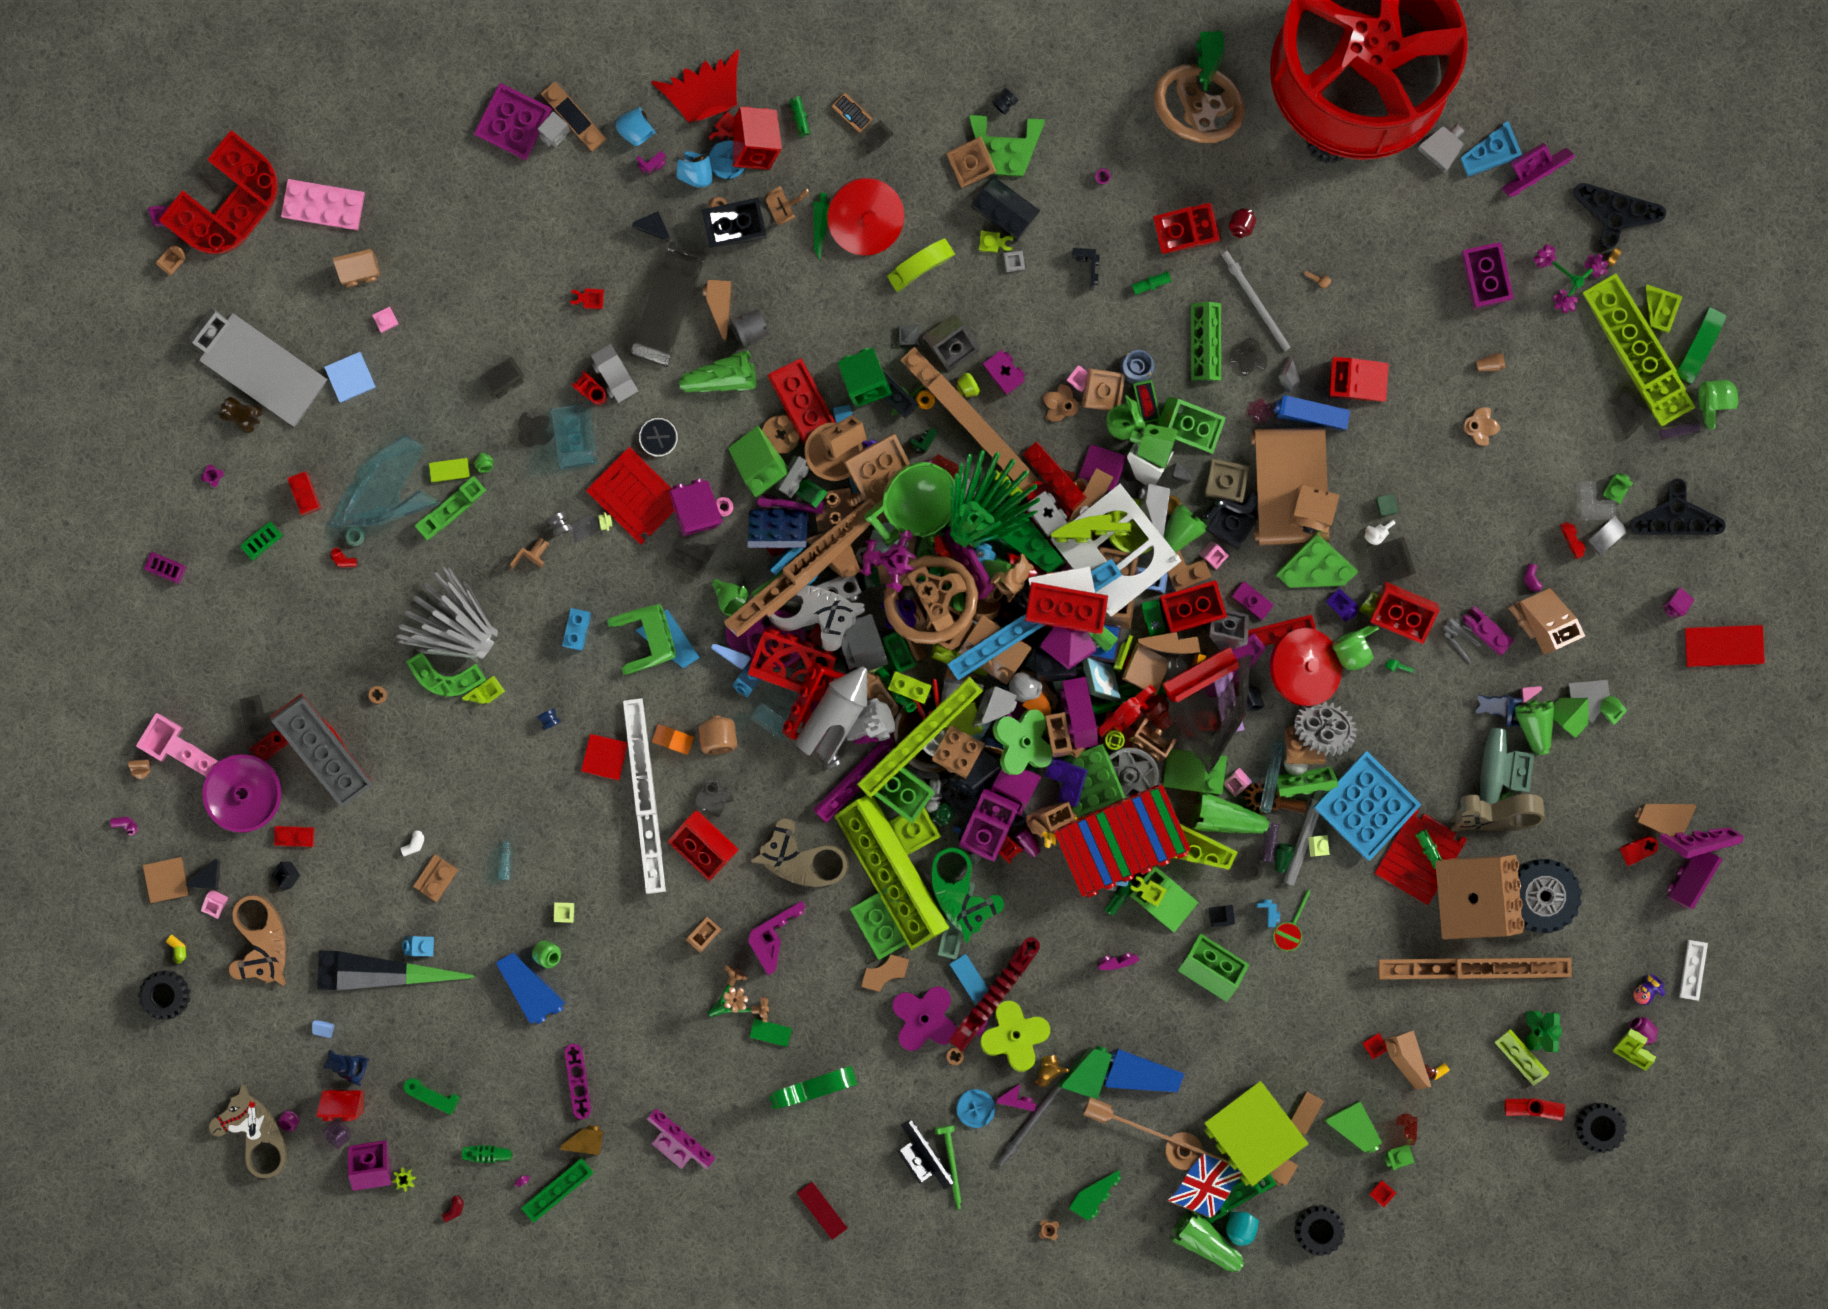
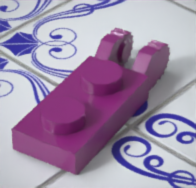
(1488, 631)

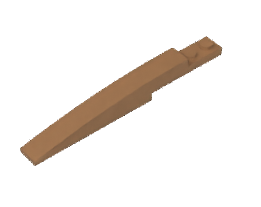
(966, 415)
(801, 570)
(1473, 968)

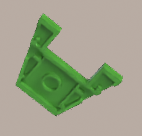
(1009, 154)

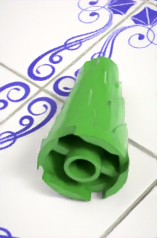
(722, 375)
(1224, 816)
(1199, 1236)

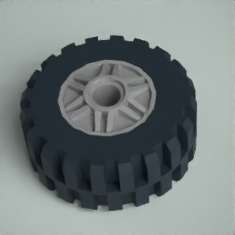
(1561, 899)

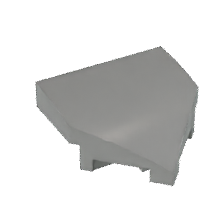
(1594, 691)

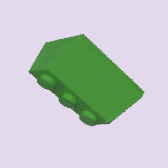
(1213, 967)

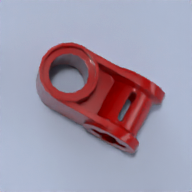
(587, 387)
(1007, 845)
(1635, 851)

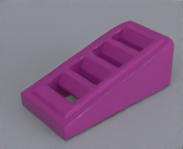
(180, 571)

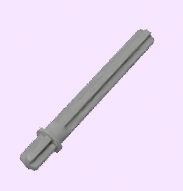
(1303, 842)

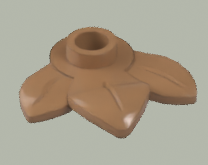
(1057, 403)
(1484, 426)

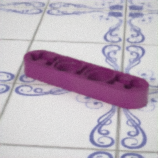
(575, 1081)

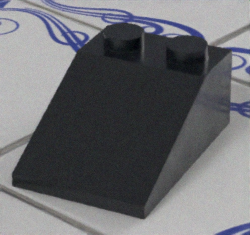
(734, 223)
(1047, 667)

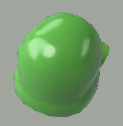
(1716, 396)
(1124, 419)
(1353, 649)

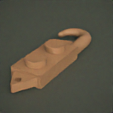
(878, 690)

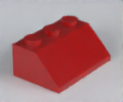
(1193, 606)
(1404, 612)
(703, 845)

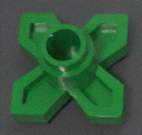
(1545, 1031)

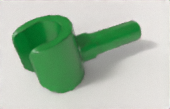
(1392, 664)

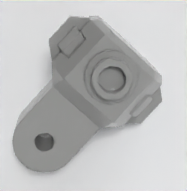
(873, 721)

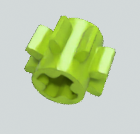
(398, 1180)

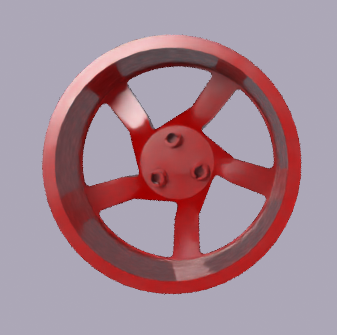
(1373, 49)

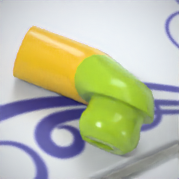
(179, 949)

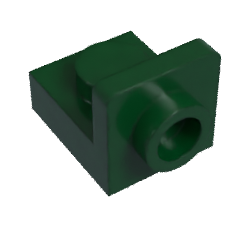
(926, 438)

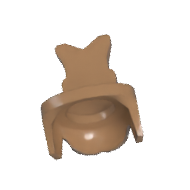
(1013, 578)

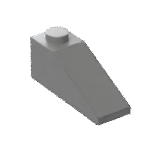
(1154, 505)

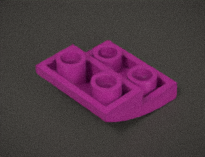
(1111, 963)

